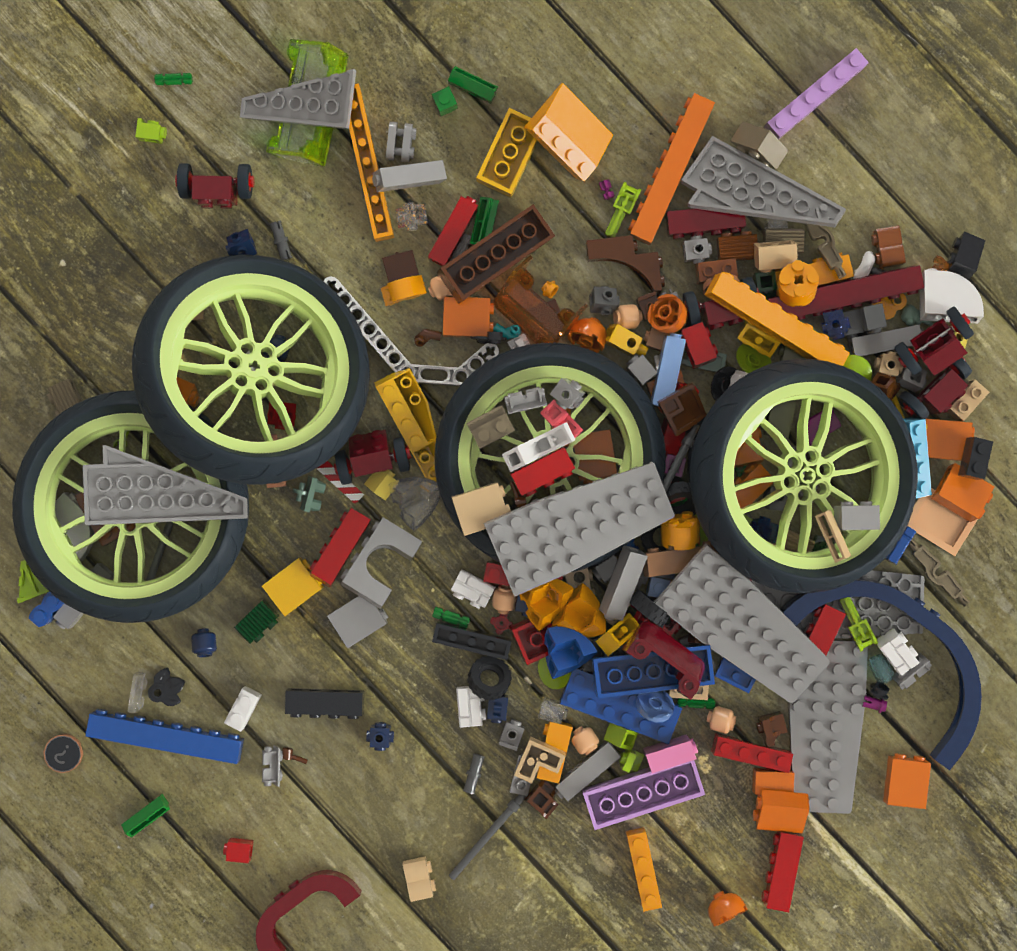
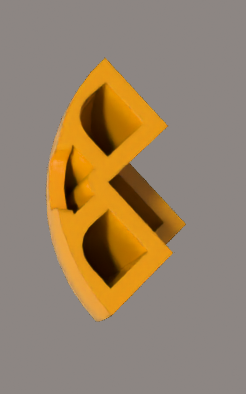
(546, 602)
(582, 613)

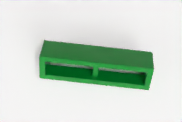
(472, 84)
(484, 219)
(145, 816)

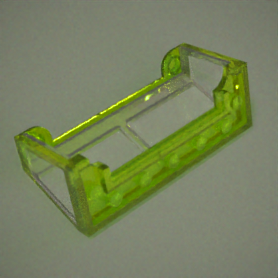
(307, 142)

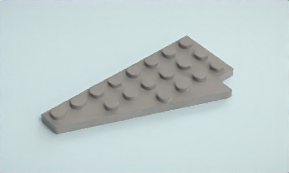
(741, 185)

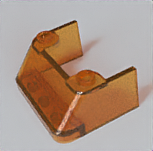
(530, 311)

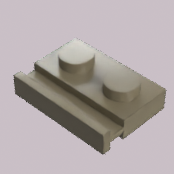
(490, 427)

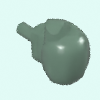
(911, 316)

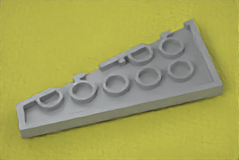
(312, 102)

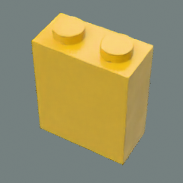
(292, 586)

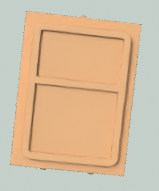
(939, 524)

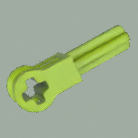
(623, 204)
(859, 627)

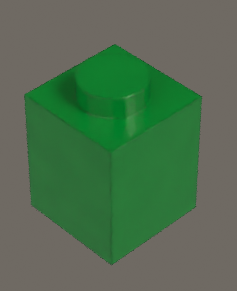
(444, 101)

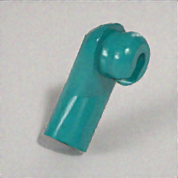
(509, 332)

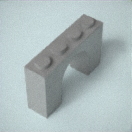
(384, 536)

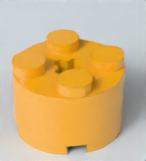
(797, 284)
(681, 531)

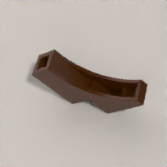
(623, 251)

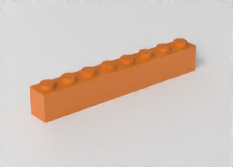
(672, 168)

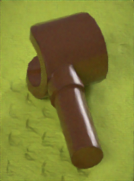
(519, 501)
(287, 755)

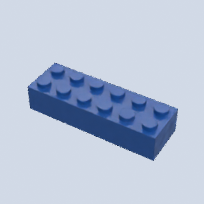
(627, 675)
(619, 710)

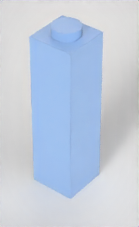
(668, 367)

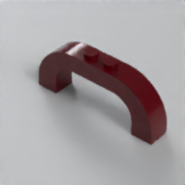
(324, 880)

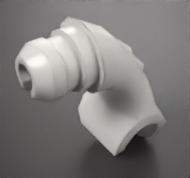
(865, 266)

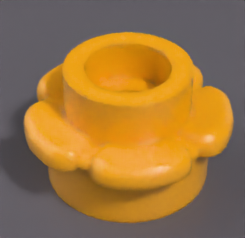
(549, 289)

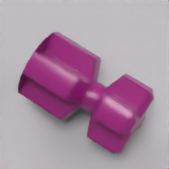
(605, 186)

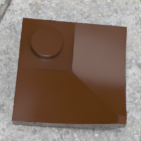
(682, 409)

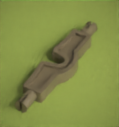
(827, 249)
(944, 580)

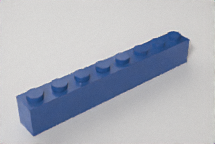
(165, 737)

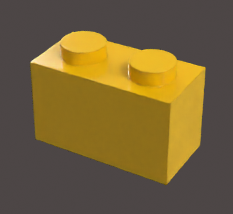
(617, 634)

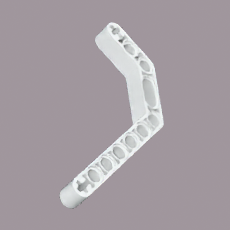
(391, 349)

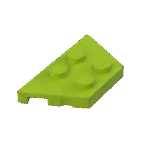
(29, 585)

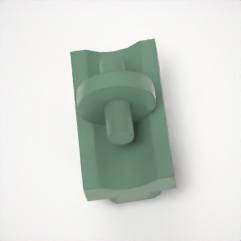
(308, 503)

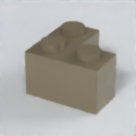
(759, 144)

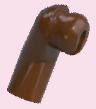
(425, 335)

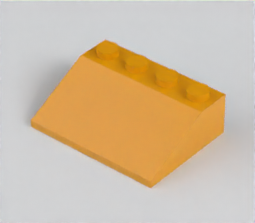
(570, 133)

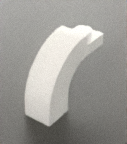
(538, 447)

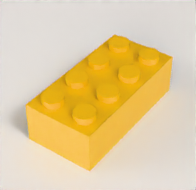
(508, 154)

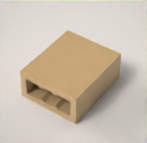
(479, 506)

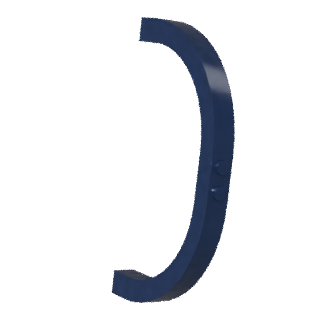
(969, 703)

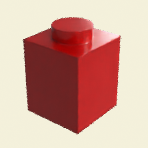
(238, 850)

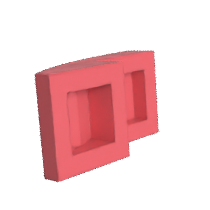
(557, 415)

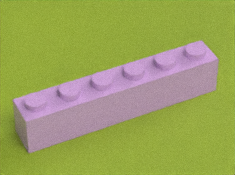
(817, 93)

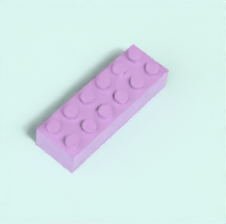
(641, 793)

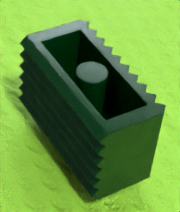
(257, 621)

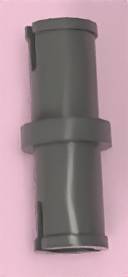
(280, 240)
(473, 773)

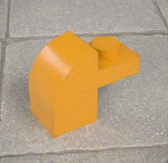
(403, 289)

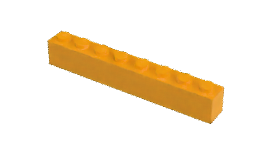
(367, 165)
(773, 320)

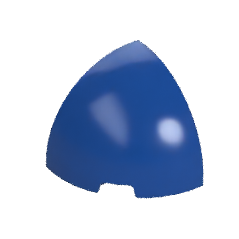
(566, 650)

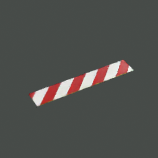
(349, 490)

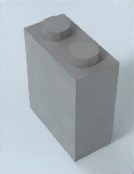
(357, 620)

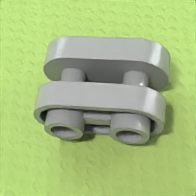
(408, 135)

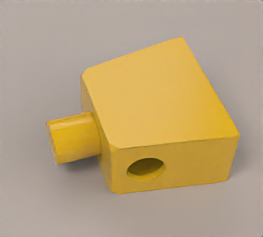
(618, 336)

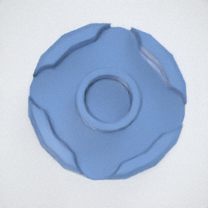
(655, 706)

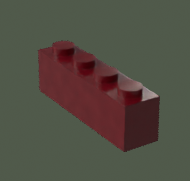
(699, 221)

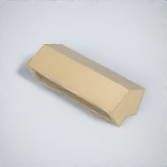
(836, 534)

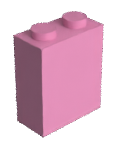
(664, 756)

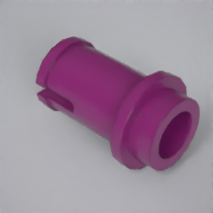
(876, 704)

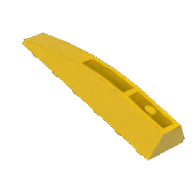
(412, 416)

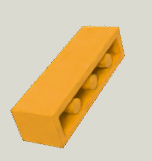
(826, 275)
(643, 869)

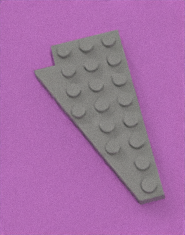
(142, 492)

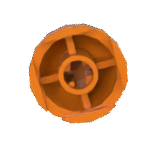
(667, 314)
(588, 334)
(725, 907)

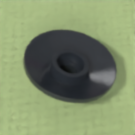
(721, 381)

